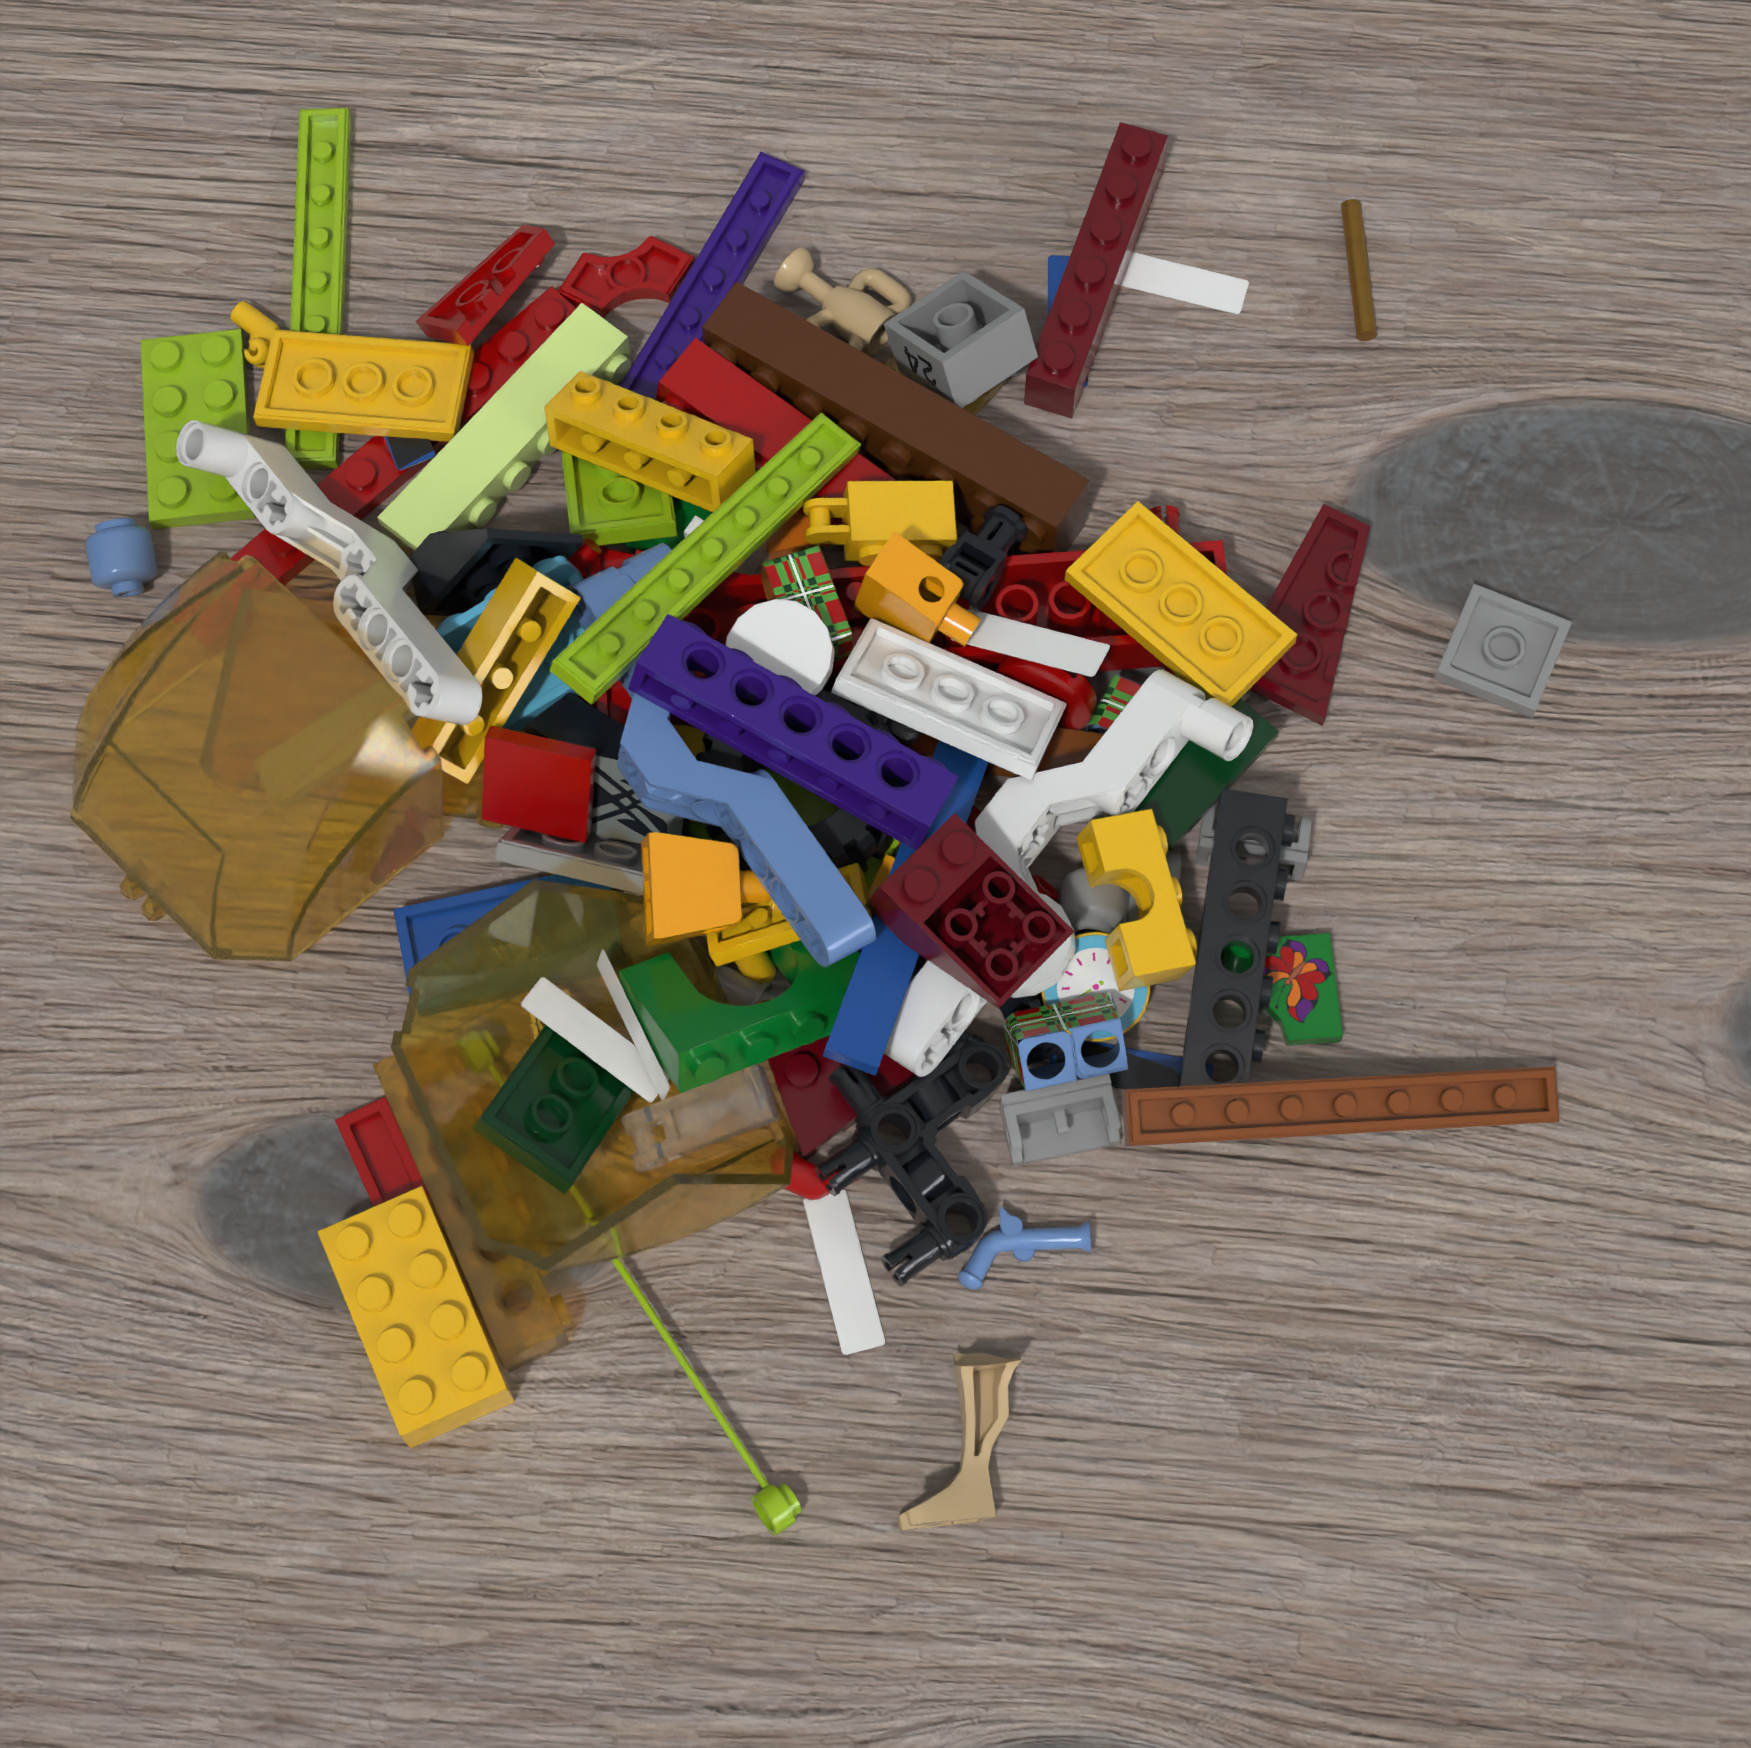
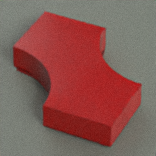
(645, 273)

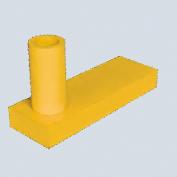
(766, 928)

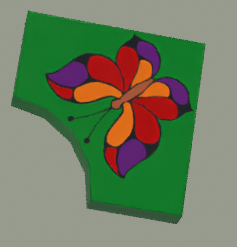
(1302, 987)

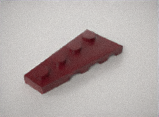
(1316, 605)

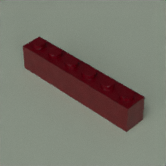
(1095, 270)

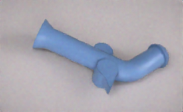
(1022, 1243)

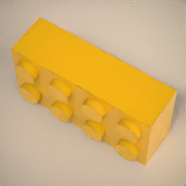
(415, 1317)

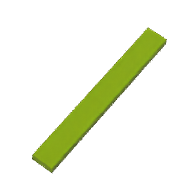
(320, 252)
(705, 557)

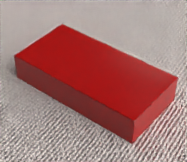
(380, 1152)

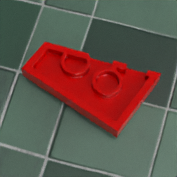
(482, 292)

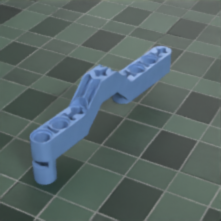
(744, 804)

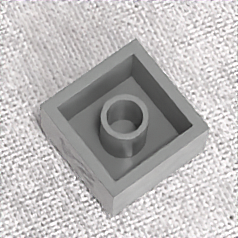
(961, 339)

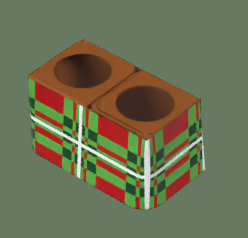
(807, 580)

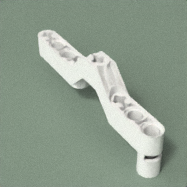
(368, 563)
(1030, 812)

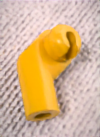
(259, 328)

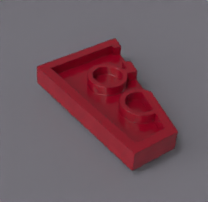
(813, 1103)

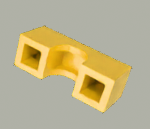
(1132, 855)

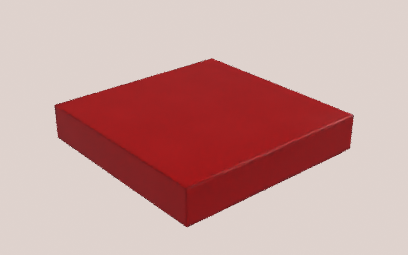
(538, 784)

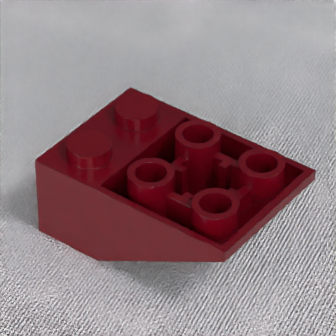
(969, 913)

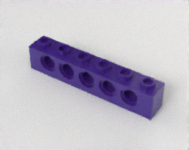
(762, 733)

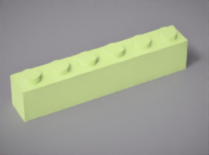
(505, 436)

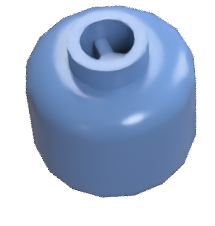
(121, 557)

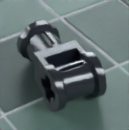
(982, 557)

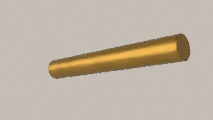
(1358, 270)

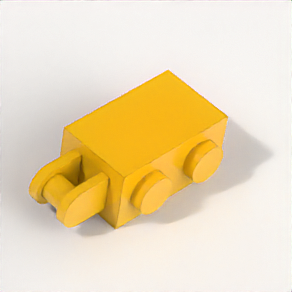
(875, 509)

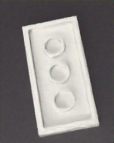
(949, 698)

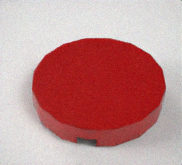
(1058, 684)

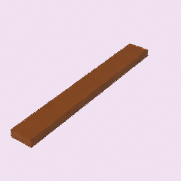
(1339, 1106)

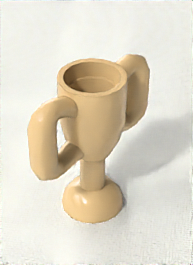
(847, 309)

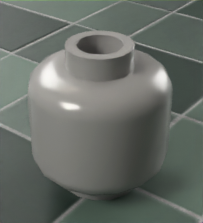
(1092, 908)

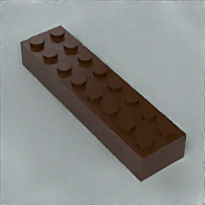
(900, 422)

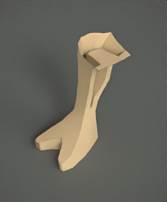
(984, 1411)

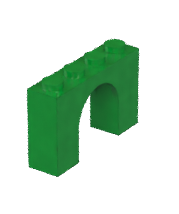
(708, 1039)

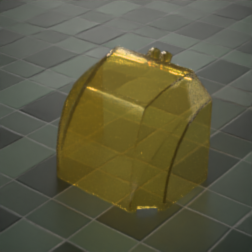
(250, 768)
(470, 1033)

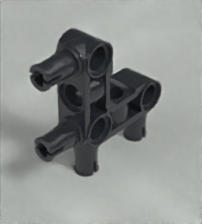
(916, 1167)

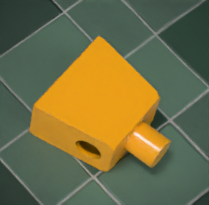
(914, 594)
(693, 887)

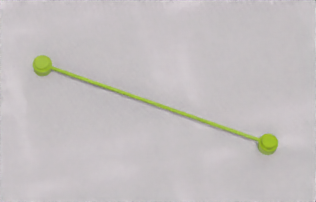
(772, 1504)

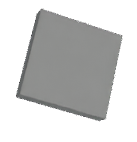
(1502, 650)

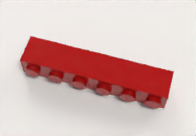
(723, 394)

